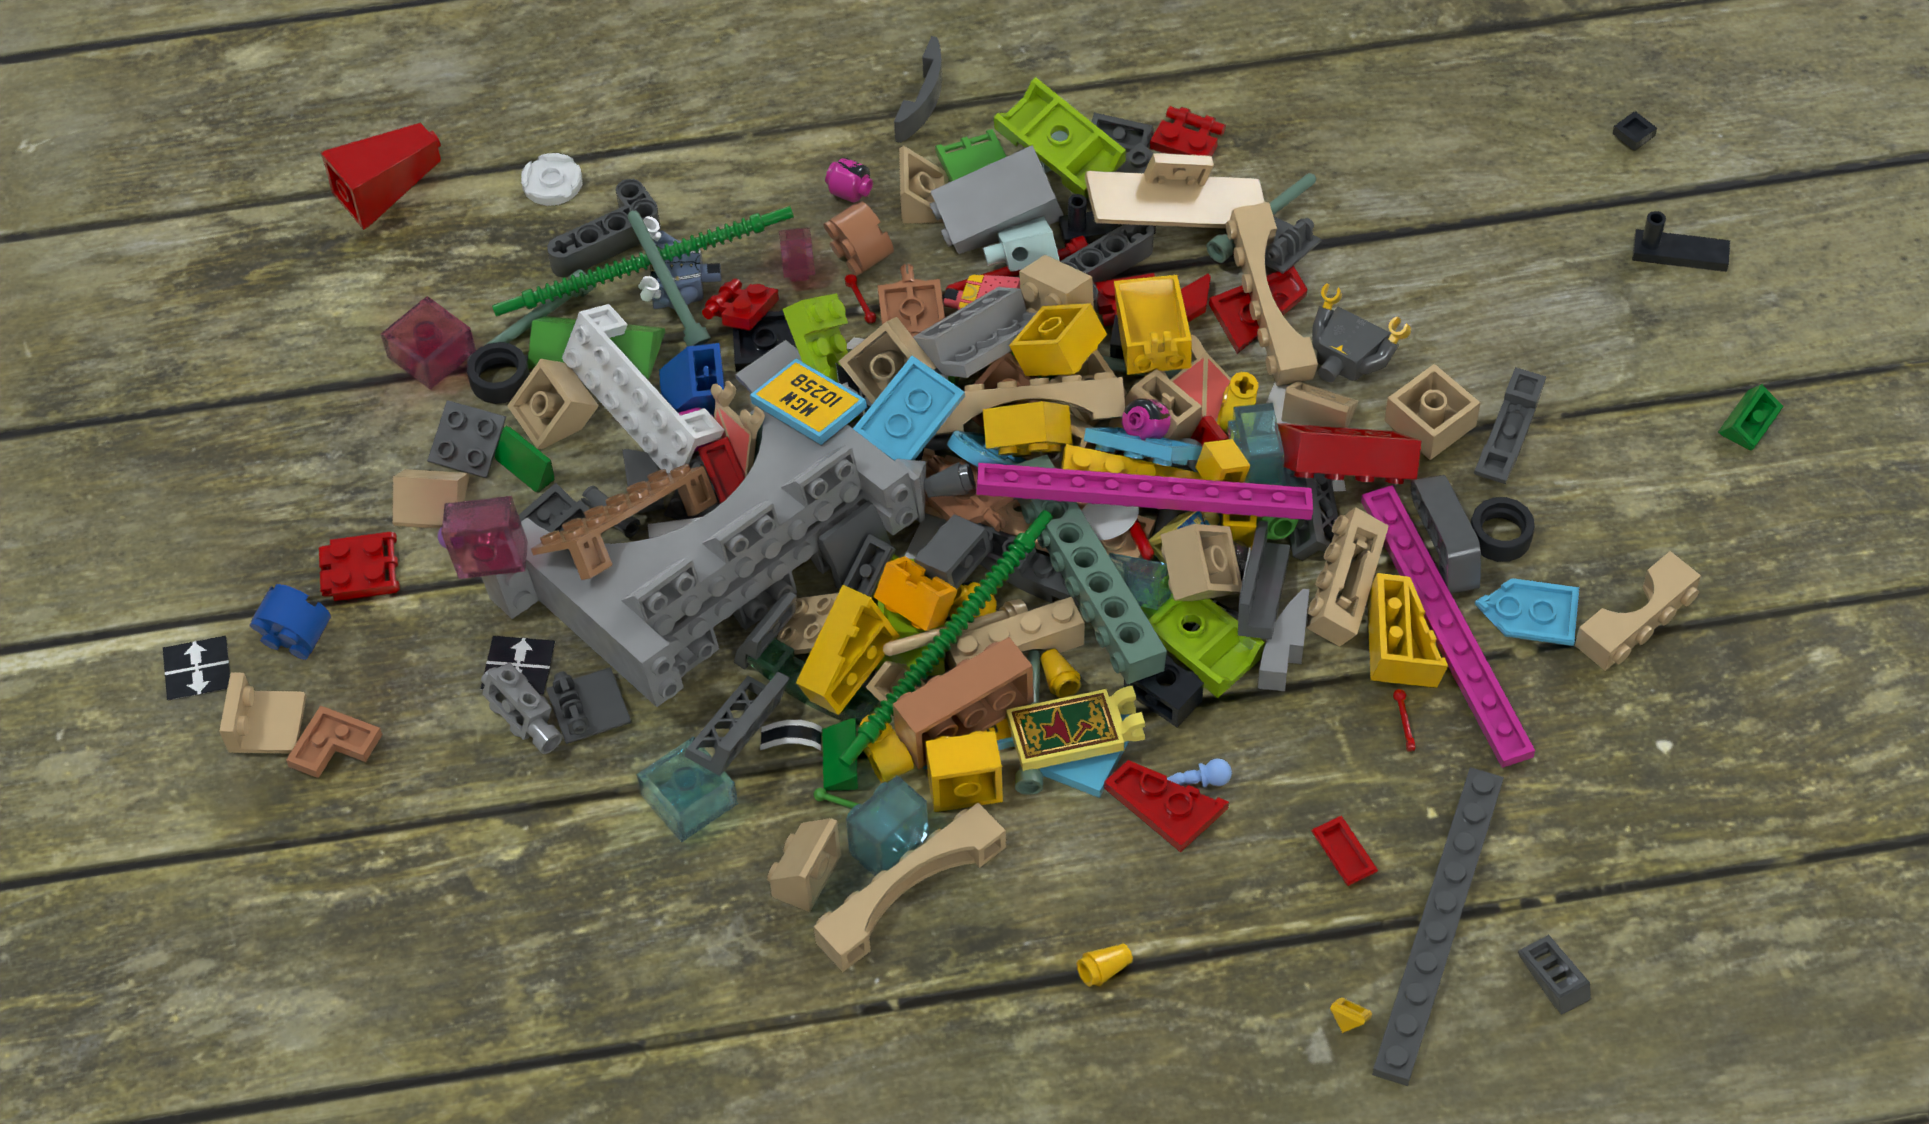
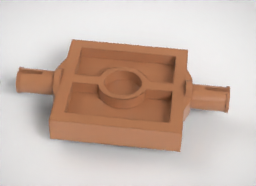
(912, 301)
(969, 506)

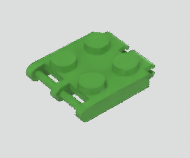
(970, 158)

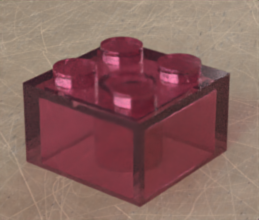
(428, 342)
(484, 537)

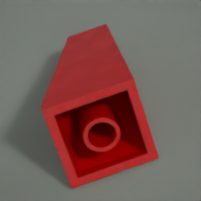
(380, 169)

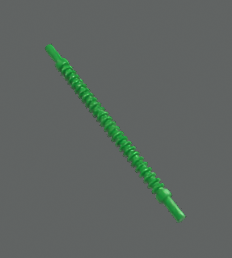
(530, 298)
(1022, 545)

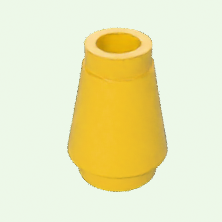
(1060, 675)
(1102, 964)

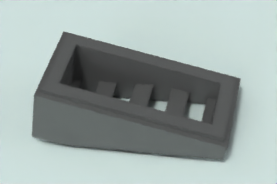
(1566, 993)

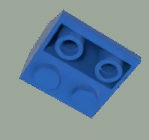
(689, 378)

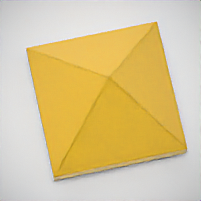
(1349, 1015)

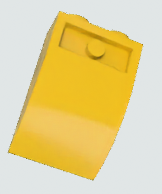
(1153, 324)

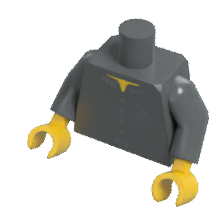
(1349, 343)

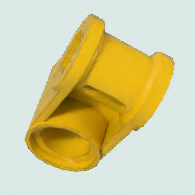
(1233, 398)
(888, 754)

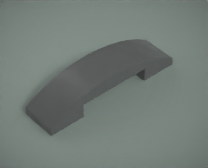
(914, 114)
(1511, 426)

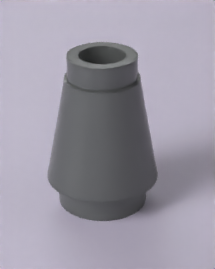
(951, 481)

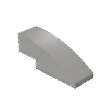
(1285, 644)

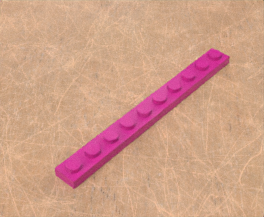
(1144, 491)
(1451, 631)

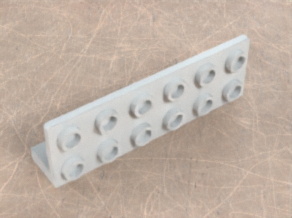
(630, 396)

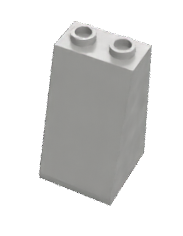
(994, 200)

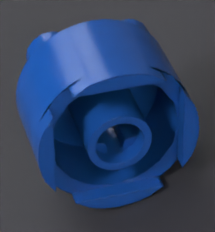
(290, 621)

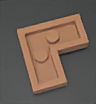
(329, 733)

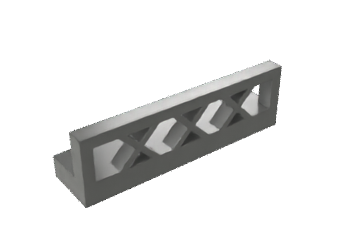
(1309, 534)
(1262, 586)
(741, 728)

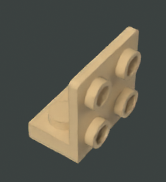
(806, 622)
(260, 719)

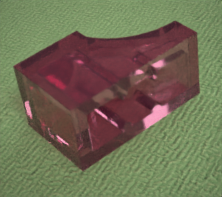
(797, 254)

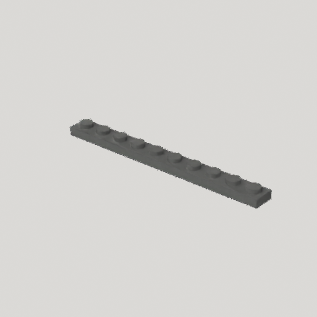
(1437, 927)

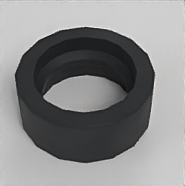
(495, 354)
(1507, 509)

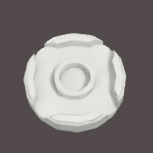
(551, 179)

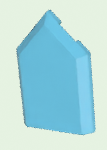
(1533, 610)

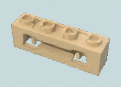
(1352, 536)

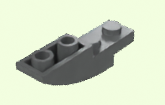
(1035, 572)

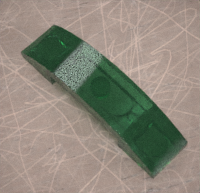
(781, 658)

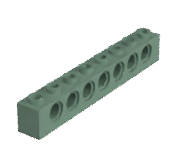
(1097, 586)

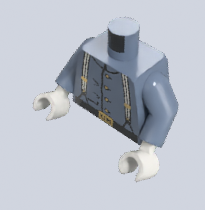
(687, 272)

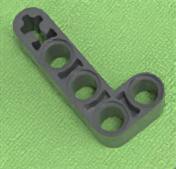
(603, 236)
(1113, 254)
(1449, 532)

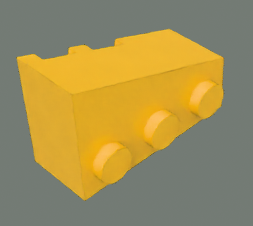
(1399, 638)
(845, 650)

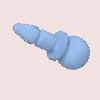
(1215, 772)

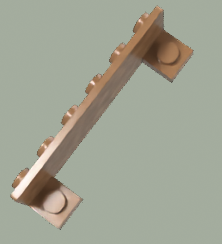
(584, 535)

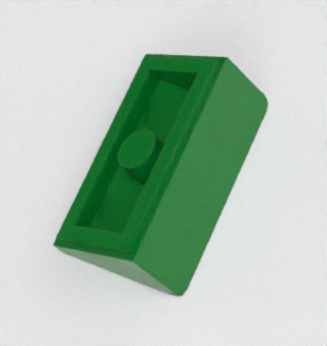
(1751, 417)
(524, 460)
(835, 741)

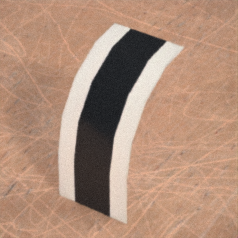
(792, 733)

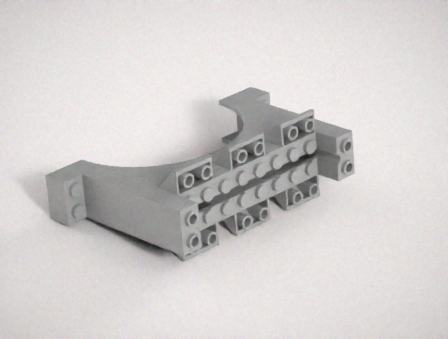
(667, 592)

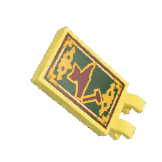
(1074, 727)

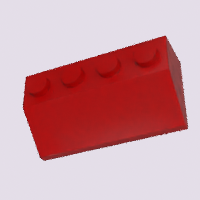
(1349, 452)

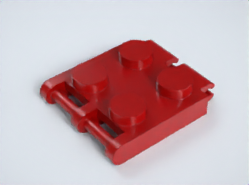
(357, 566)

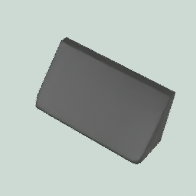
(1124, 131)
(637, 468)
(869, 565)

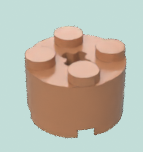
(858, 238)

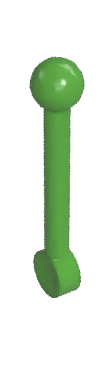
(820, 795)

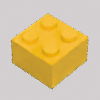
(1058, 340)
(1027, 428)
(964, 770)

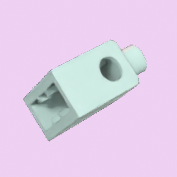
(1032, 239)

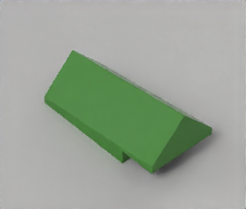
(552, 334)

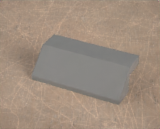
(976, 333)

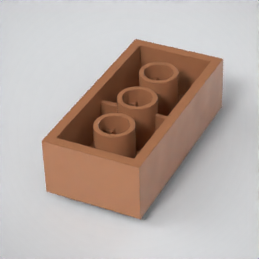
(964, 698)

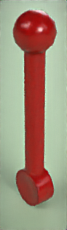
(851, 281)
(1399, 696)

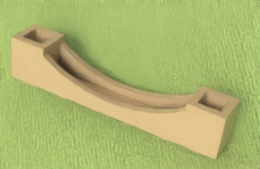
(1288, 353)
(1099, 397)
(967, 840)

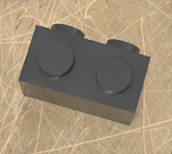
(954, 551)

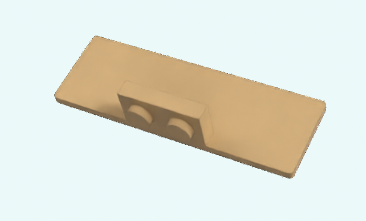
(1170, 193)

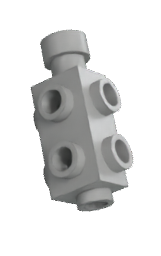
(520, 706)

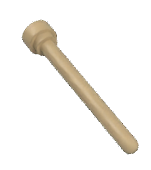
(1008, 610)

